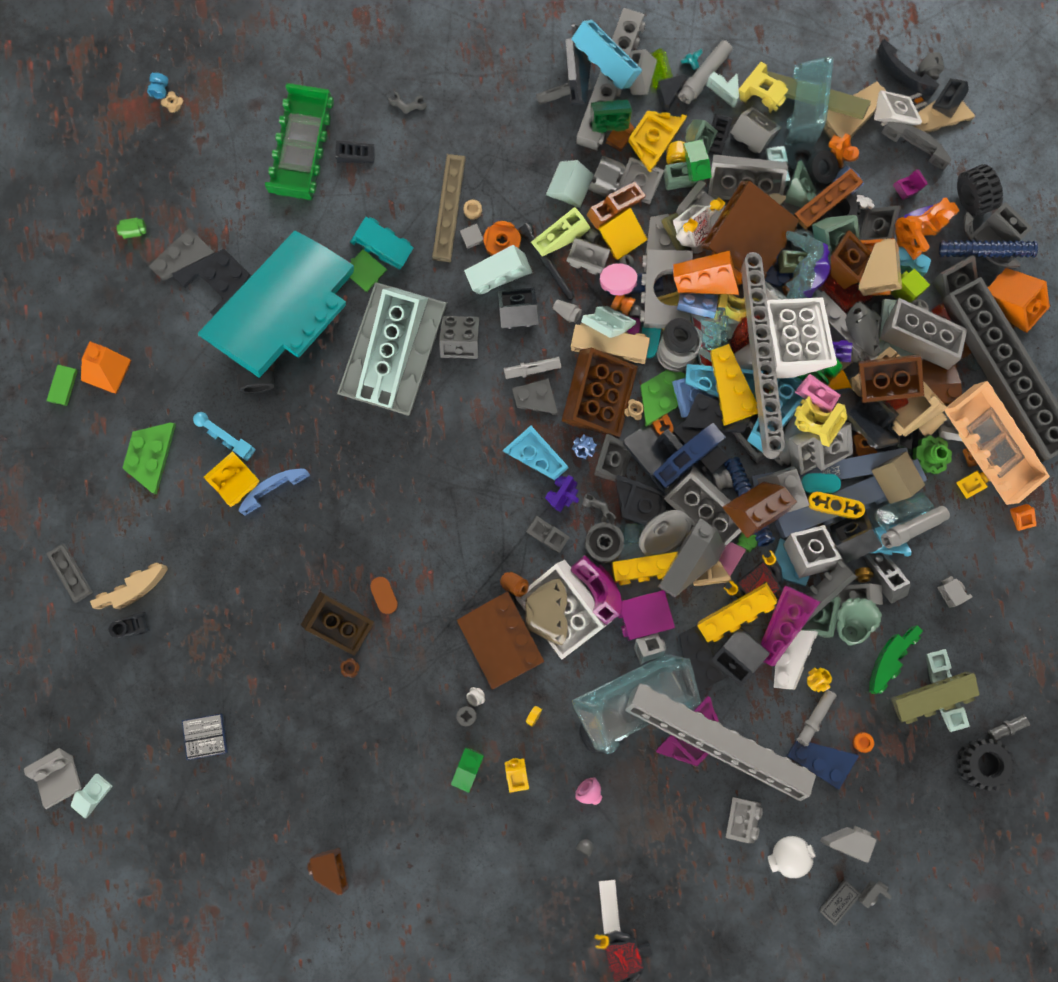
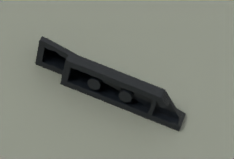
(578, 71)

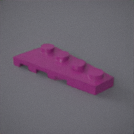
(787, 620)

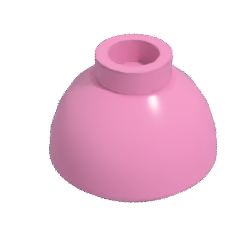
(589, 792)

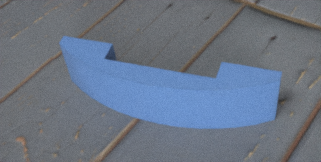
(251, 501)

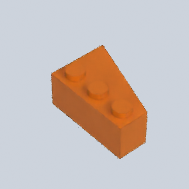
(707, 275)

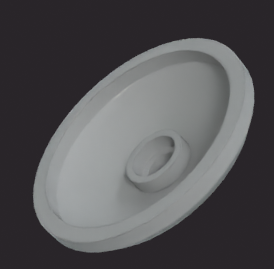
(665, 532)

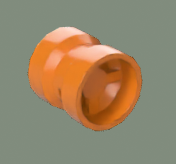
(623, 304)

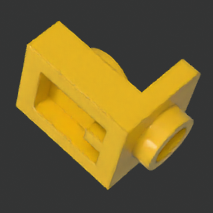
(973, 483)
(516, 775)

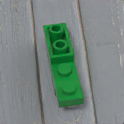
(887, 664)

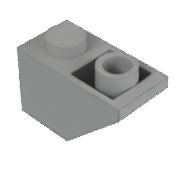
(647, 64)

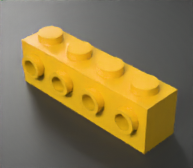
(641, 568)
(737, 612)

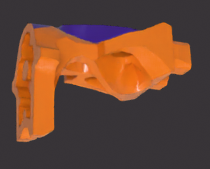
(922, 223)

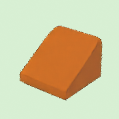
(1023, 516)

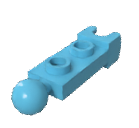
(241, 447)

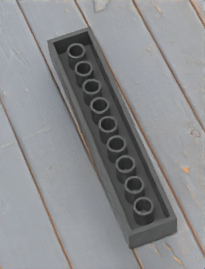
(1006, 365)

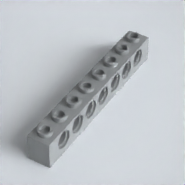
(628, 21)

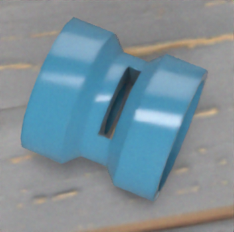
(157, 86)

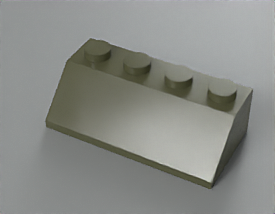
(936, 696)

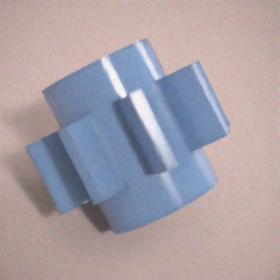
(584, 446)

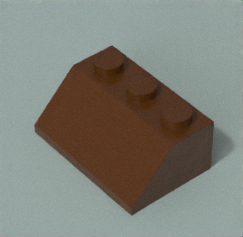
(891, 378)
(759, 507)

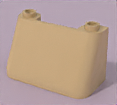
(919, 409)

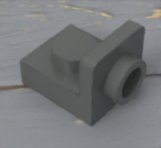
(870, 893)

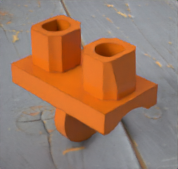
(843, 150)

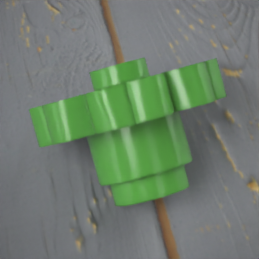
(932, 454)

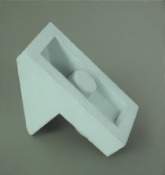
(727, 91)
(88, 798)

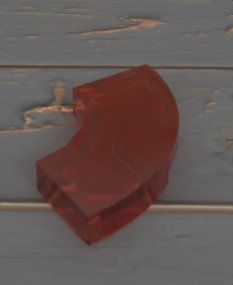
(741, 335)

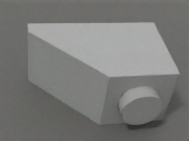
(865, 591)

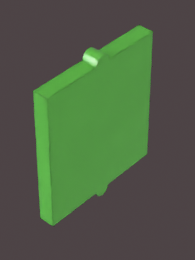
(366, 270)

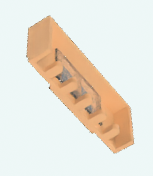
(996, 443)

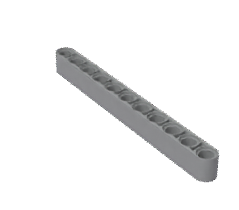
(762, 362)

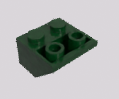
(610, 115)

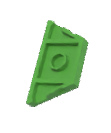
(659, 395)
(148, 454)

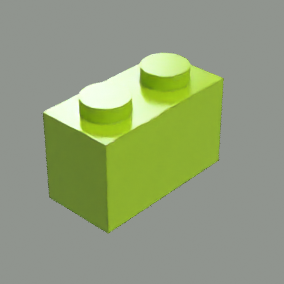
(912, 286)

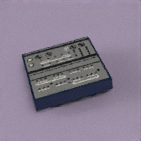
(204, 736)

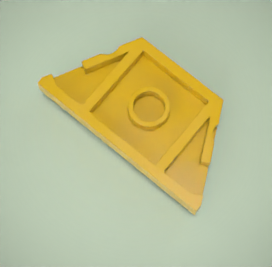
(654, 135)

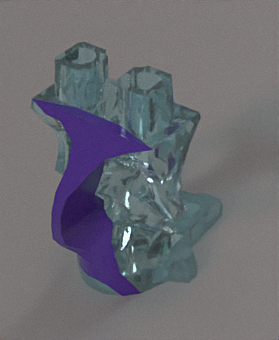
(811, 270)

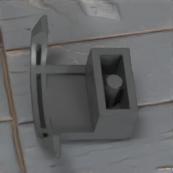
(1002, 225)

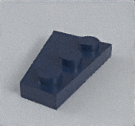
(824, 762)

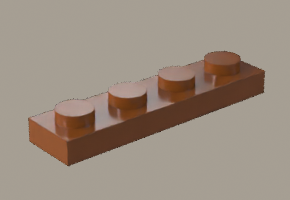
(828, 198)

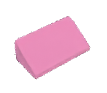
(820, 393)
(731, 557)

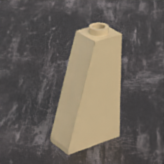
(839, 123)

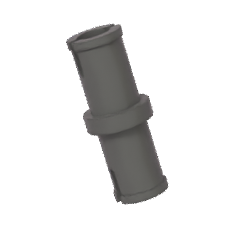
(1008, 728)

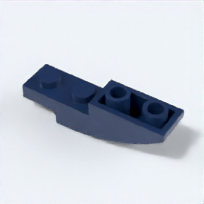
(689, 455)

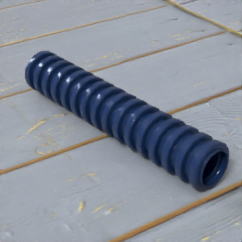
(988, 248)
(742, 485)

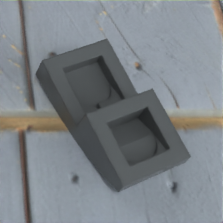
(547, 534)

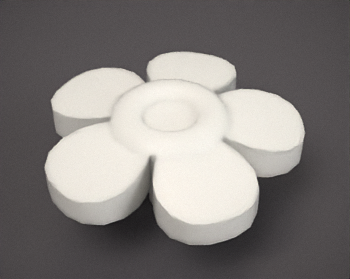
(865, 202)

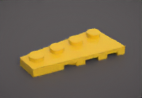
(733, 390)

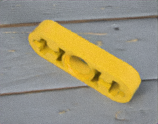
(848, 513)

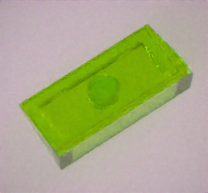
(662, 67)

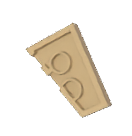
(934, 120)

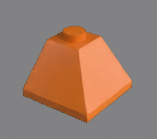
(103, 367)

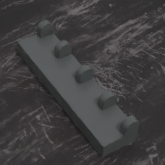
(831, 586)

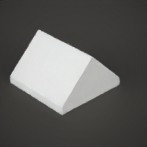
(896, 108)

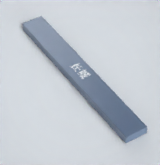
(850, 467)

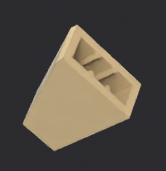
(882, 269)

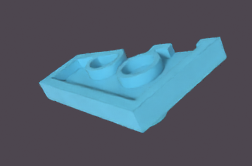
(536, 453)

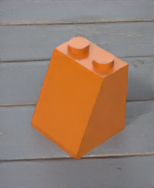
(1020, 298)

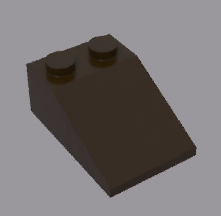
(337, 623)

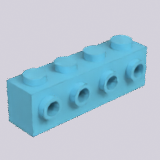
(606, 54)

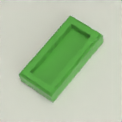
(62, 385)

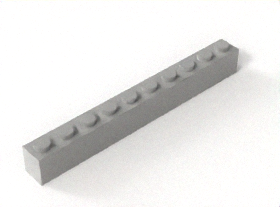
(720, 742)

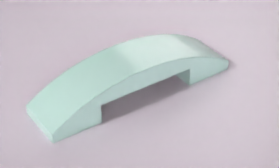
(938, 669)

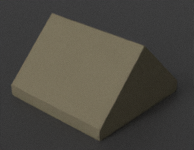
(898, 478)

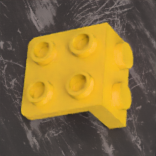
(231, 479)

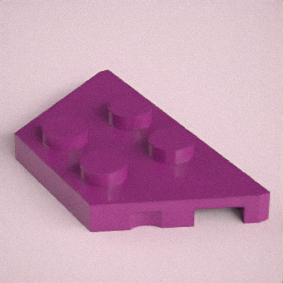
(683, 751)

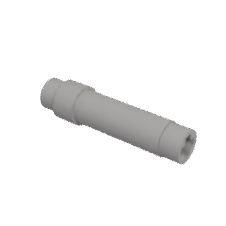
(695, 84)
(904, 532)

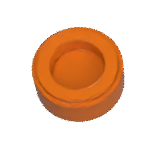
(863, 742)

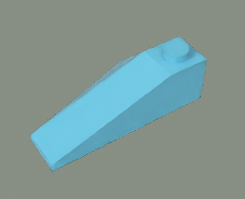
(703, 378)

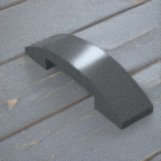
(920, 139)

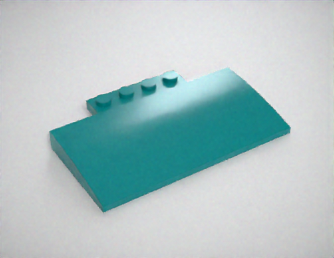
(280, 305)

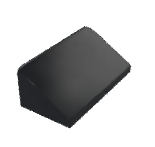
(951, 97)

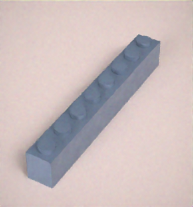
(806, 518)

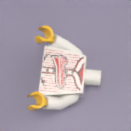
(694, 224)

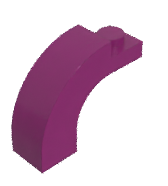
(604, 589)

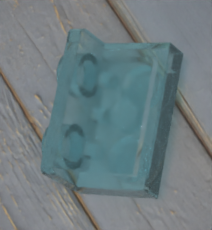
(714, 330)

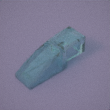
(903, 511)

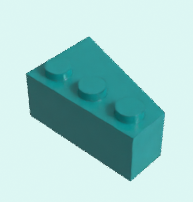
(382, 242)

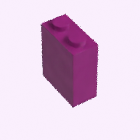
(646, 615)

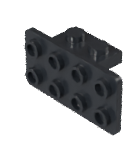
(869, 418)
(653, 451)

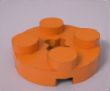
(495, 232)

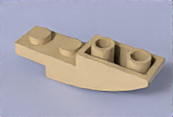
(137, 586)

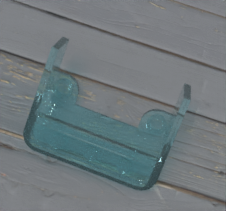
(811, 100)

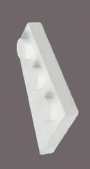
(790, 665)

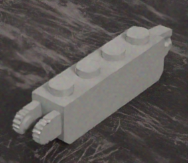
(838, 327)

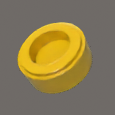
(533, 715)

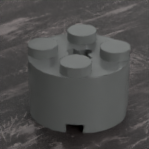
(607, 177)
(601, 553)

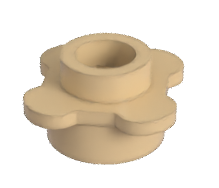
(172, 107)
(630, 412)

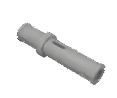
(531, 368)
(812, 724)

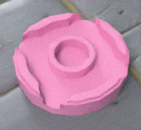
(618, 279)

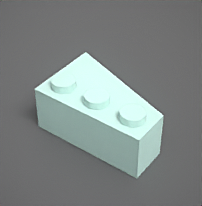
(498, 270)

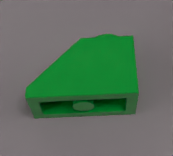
(697, 161)
(467, 769)

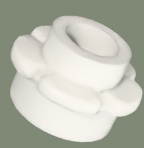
(476, 696)

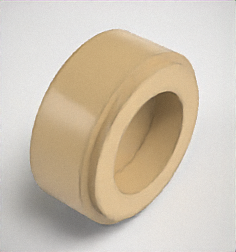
(472, 209)

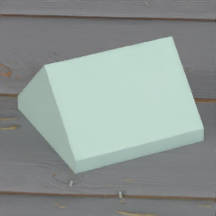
(570, 183)

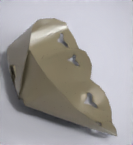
(545, 613)

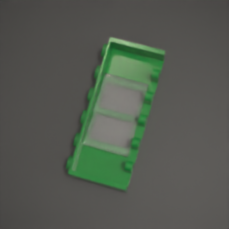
(300, 142)

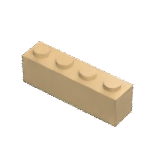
(625, 346)

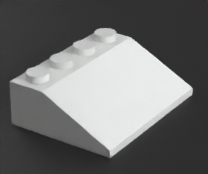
(800, 336)
(579, 608)

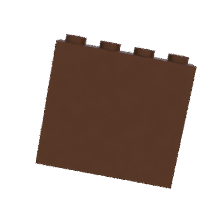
(749, 225)

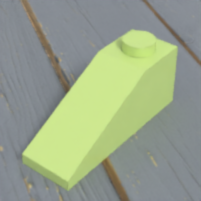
(561, 232)

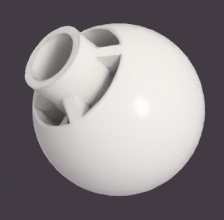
(792, 857)

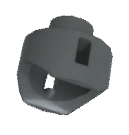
(929, 65)

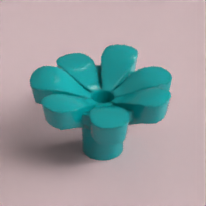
(692, 59)

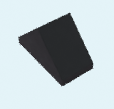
(668, 90)

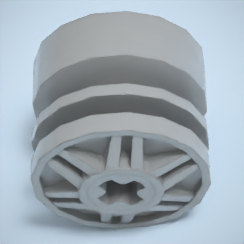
(677, 361)

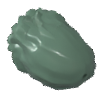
(858, 618)

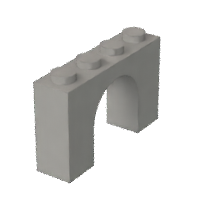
(657, 265)

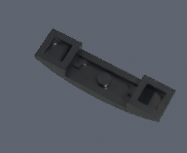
(902, 73)

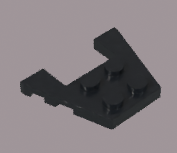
(219, 271)

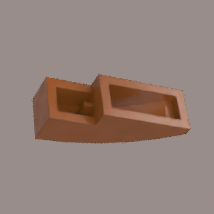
(615, 204)

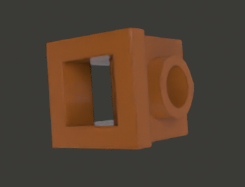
(858, 448)

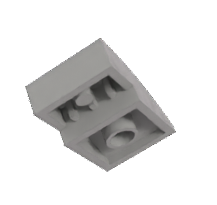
(809, 453)

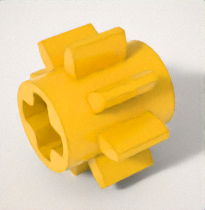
(819, 679)

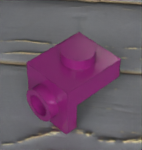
(910, 185)

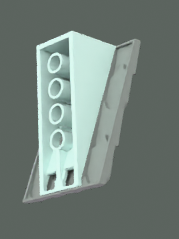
(392, 348)

